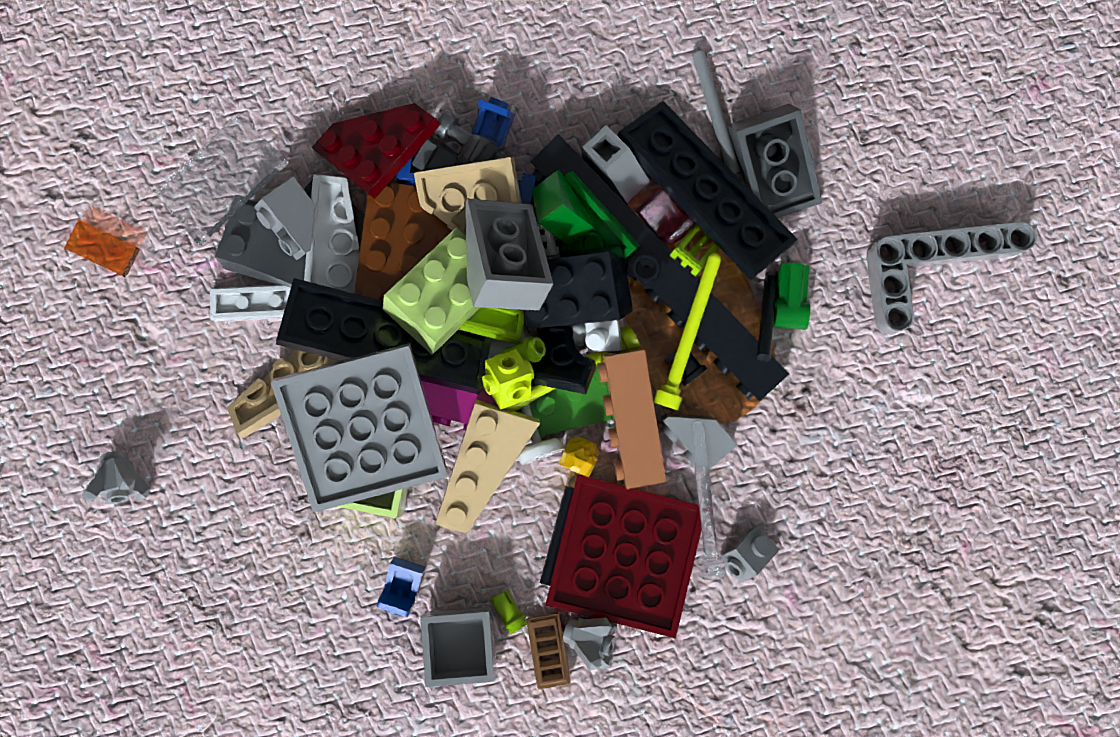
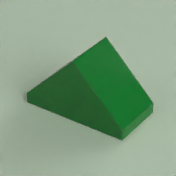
(560, 209)

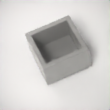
(458, 646)

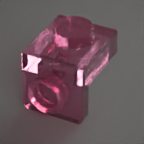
(664, 217)

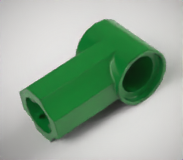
(791, 304)

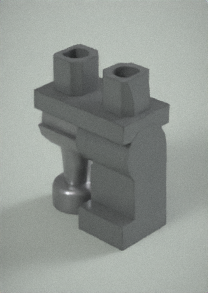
(474, 148)

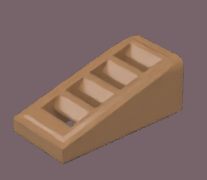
(554, 679)

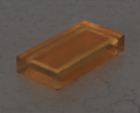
(102, 248)

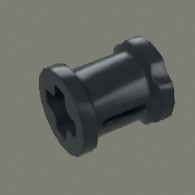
(692, 369)

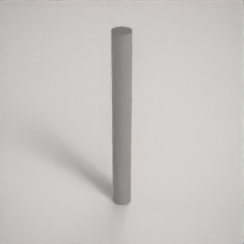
(715, 111)

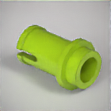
(530, 349)
(508, 612)

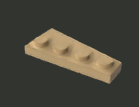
(258, 402)
(484, 458)

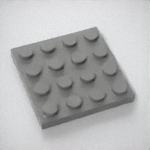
(360, 427)

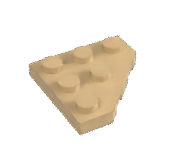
(447, 188)

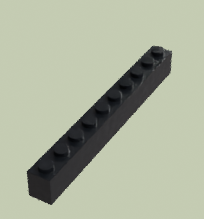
(676, 287)

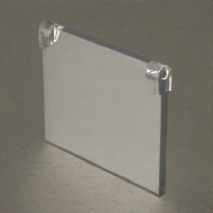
(220, 178)

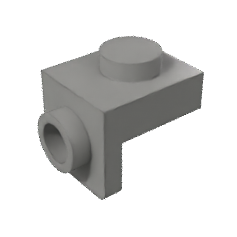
(750, 554)

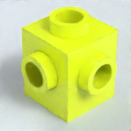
(508, 379)

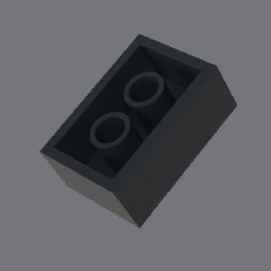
(585, 289)

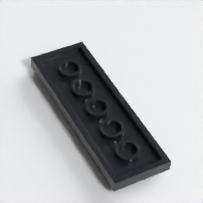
(707, 190)
(354, 325)

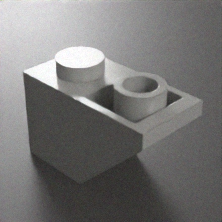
(615, 164)
(290, 217)
(717, 439)

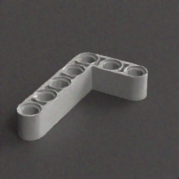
(934, 253)

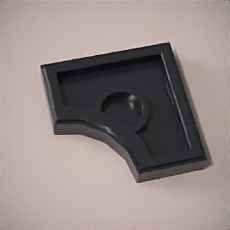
(562, 364)

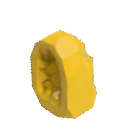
(580, 456)

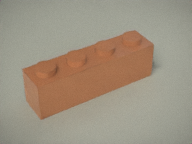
(633, 417)

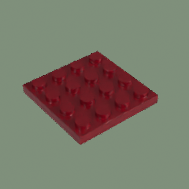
(625, 556)

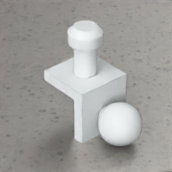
(598, 336)

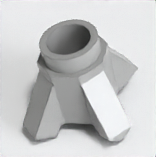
(116, 480)
(591, 640)

